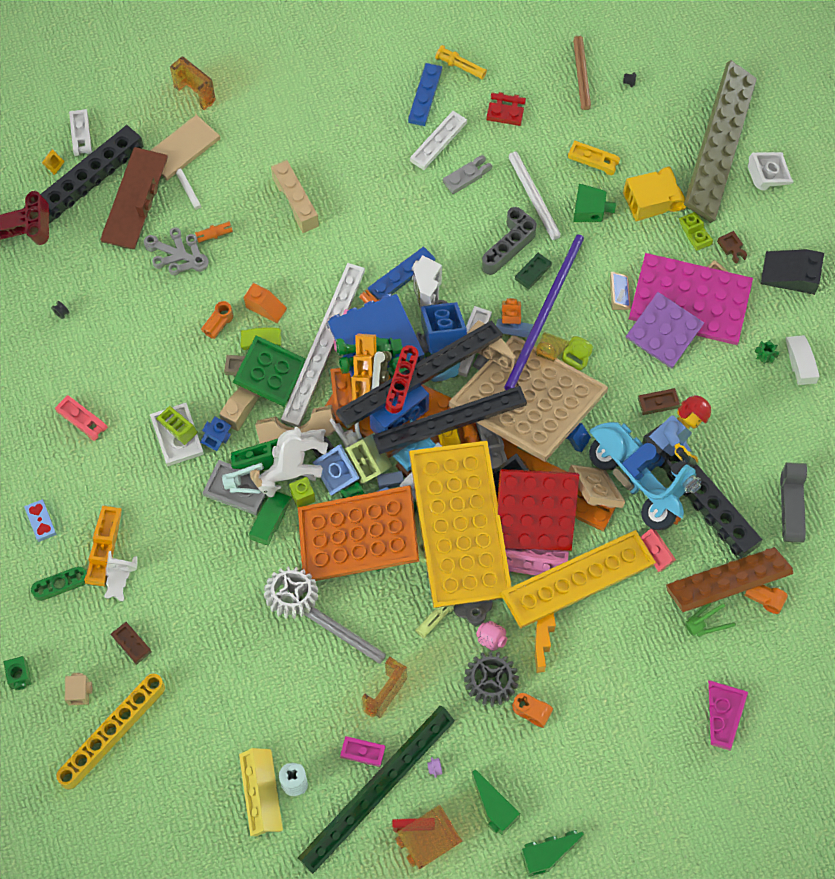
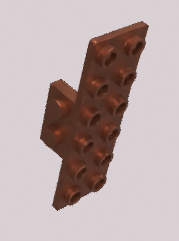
(134, 198)

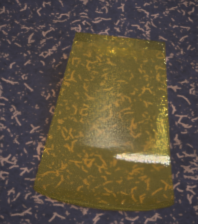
(551, 346)

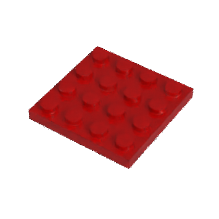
(537, 509)

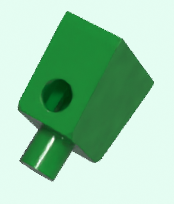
(591, 204)

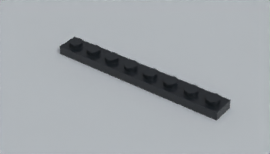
(449, 420)

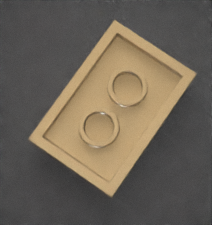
(597, 487)

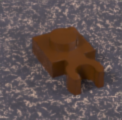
(732, 245)

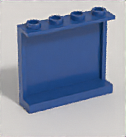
(380, 318)

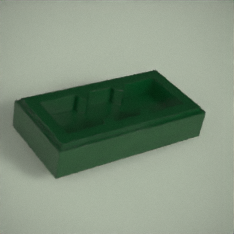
(533, 270)

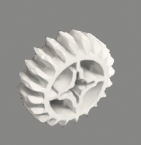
(287, 602)

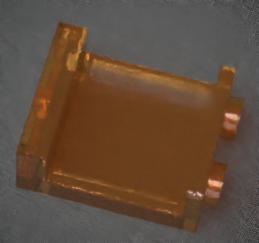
(186, 73)
(398, 676)
(427, 837)

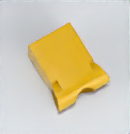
(653, 194)

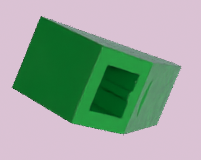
(544, 856)

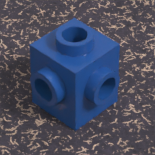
(215, 433)

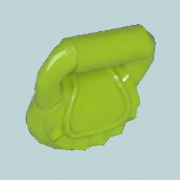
(579, 348)

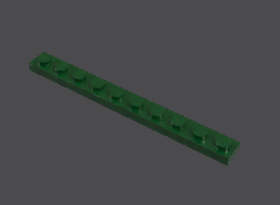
(375, 789)

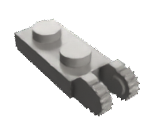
(466, 175)

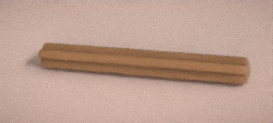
(582, 73)

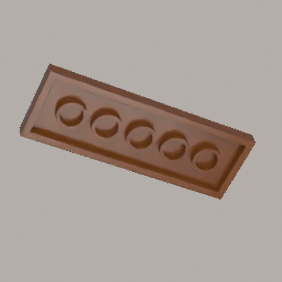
(729, 579)

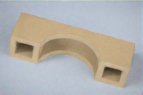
(300, 204)
(272, 428)

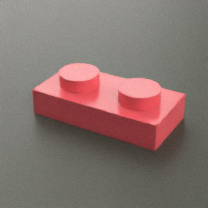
(658, 550)

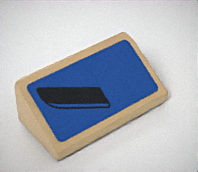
(619, 291)

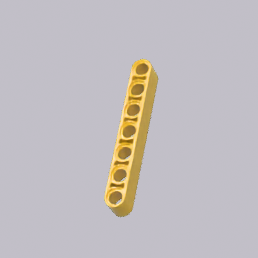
(108, 741)

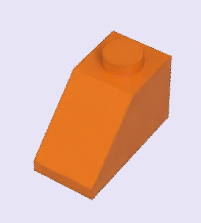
(264, 303)

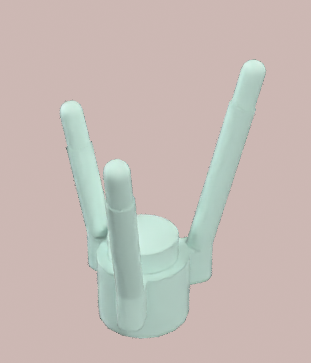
(233, 479)

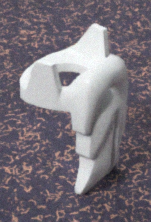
(117, 573)

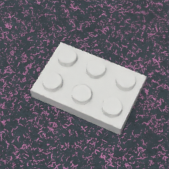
(172, 448)

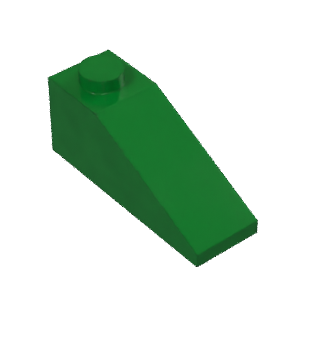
(254, 455)
(496, 808)

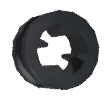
(60, 309)

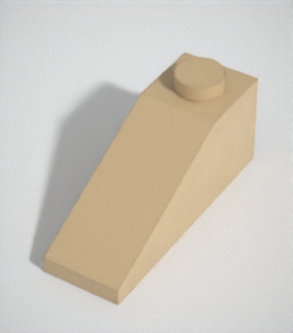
(238, 407)

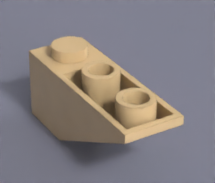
(497, 351)

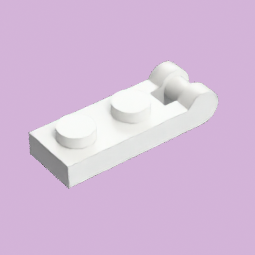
(80, 132)

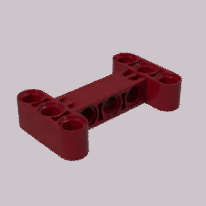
(31, 220)

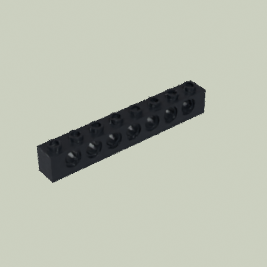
(88, 170)
(724, 510)

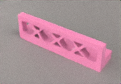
(531, 563)

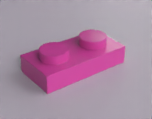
(362, 751)

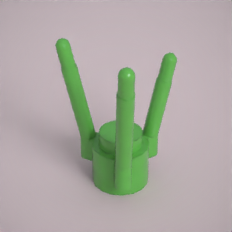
(696, 623)

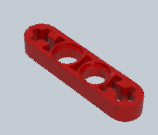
(399, 378)

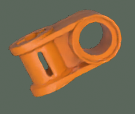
(534, 710)

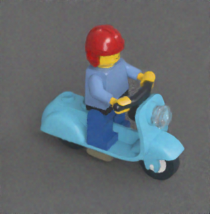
(618, 448)

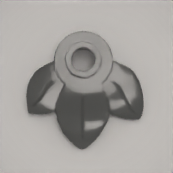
(468, 610)

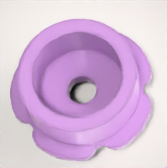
(435, 767)

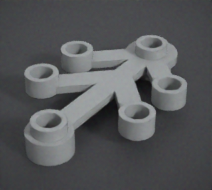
(177, 254)

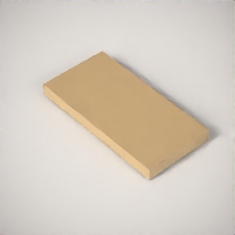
(186, 145)

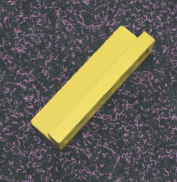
(260, 791)

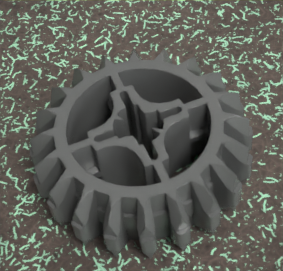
(503, 667)

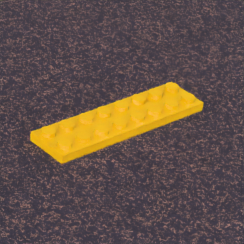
(577, 578)

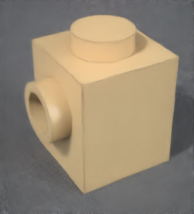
(77, 689)

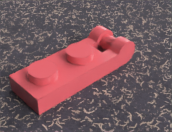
(80, 417)

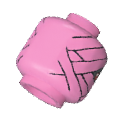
(491, 635)

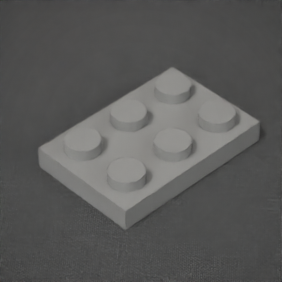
(244, 501)

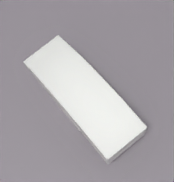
(802, 360)

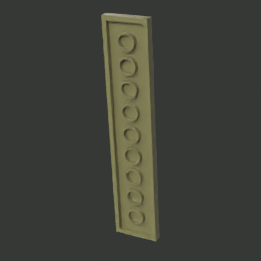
(720, 141)

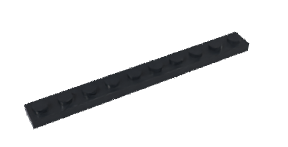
(423, 372)

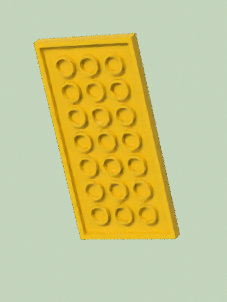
(460, 523)

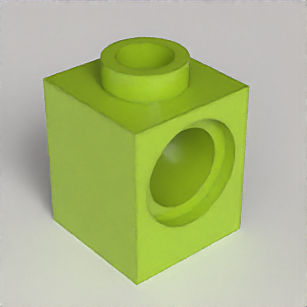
(302, 492)

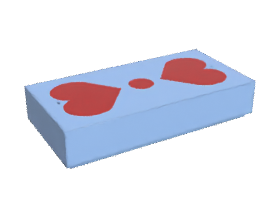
(40, 520)

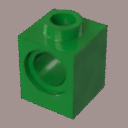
(14, 665)

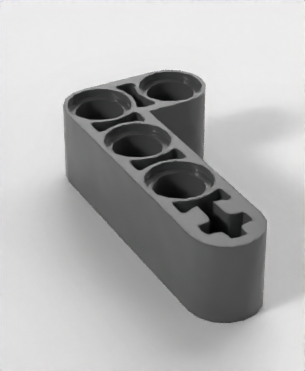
(518, 232)
(792, 502)

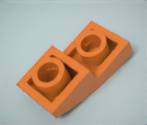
(511, 311)

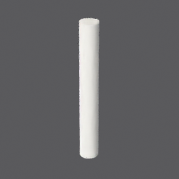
(188, 189)

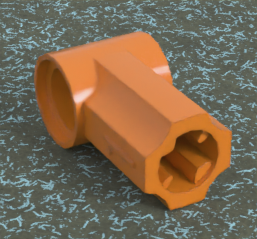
(218, 321)
(771, 599)

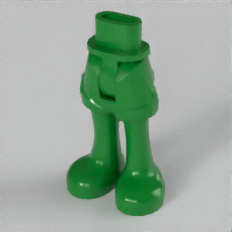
(382, 344)

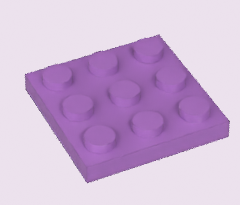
(664, 330)

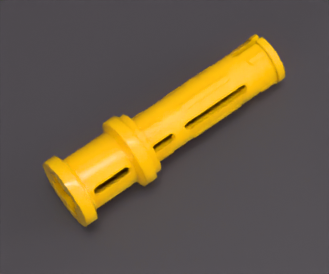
(454, 59)

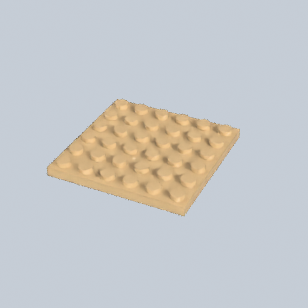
(555, 398)

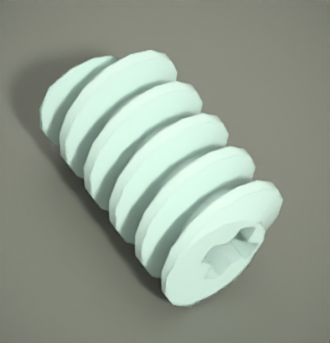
(293, 779)

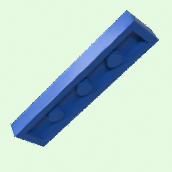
(425, 94)
(398, 276)

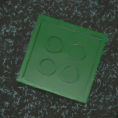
(269, 371)

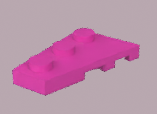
(725, 710)

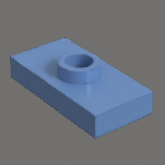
(515, 329)

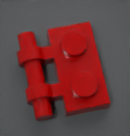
(506, 113)

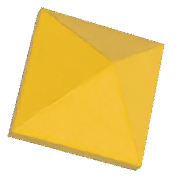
(53, 162)

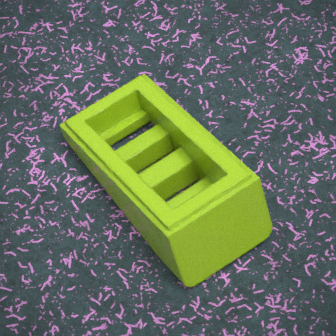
(185, 433)

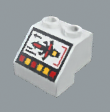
(426, 281)

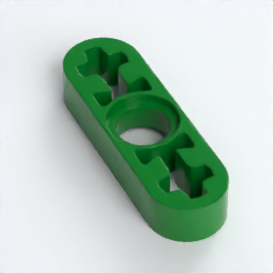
(52, 579)

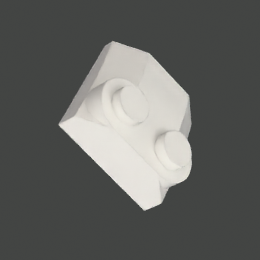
(769, 170)

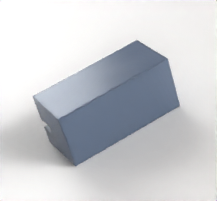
(390, 480)

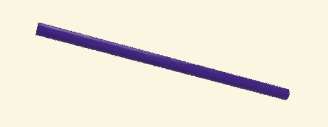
(544, 312)

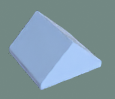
(337, 470)

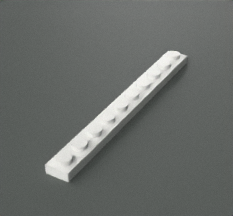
(321, 348)

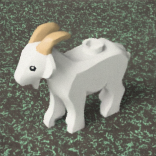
(289, 459)

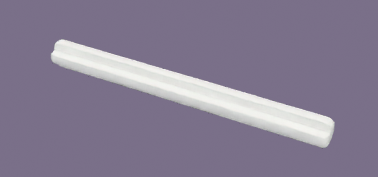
(534, 195)

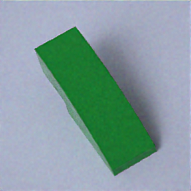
(269, 518)

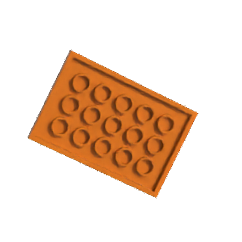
(358, 533)

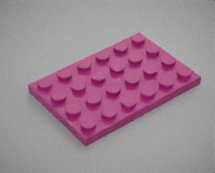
(705, 292)

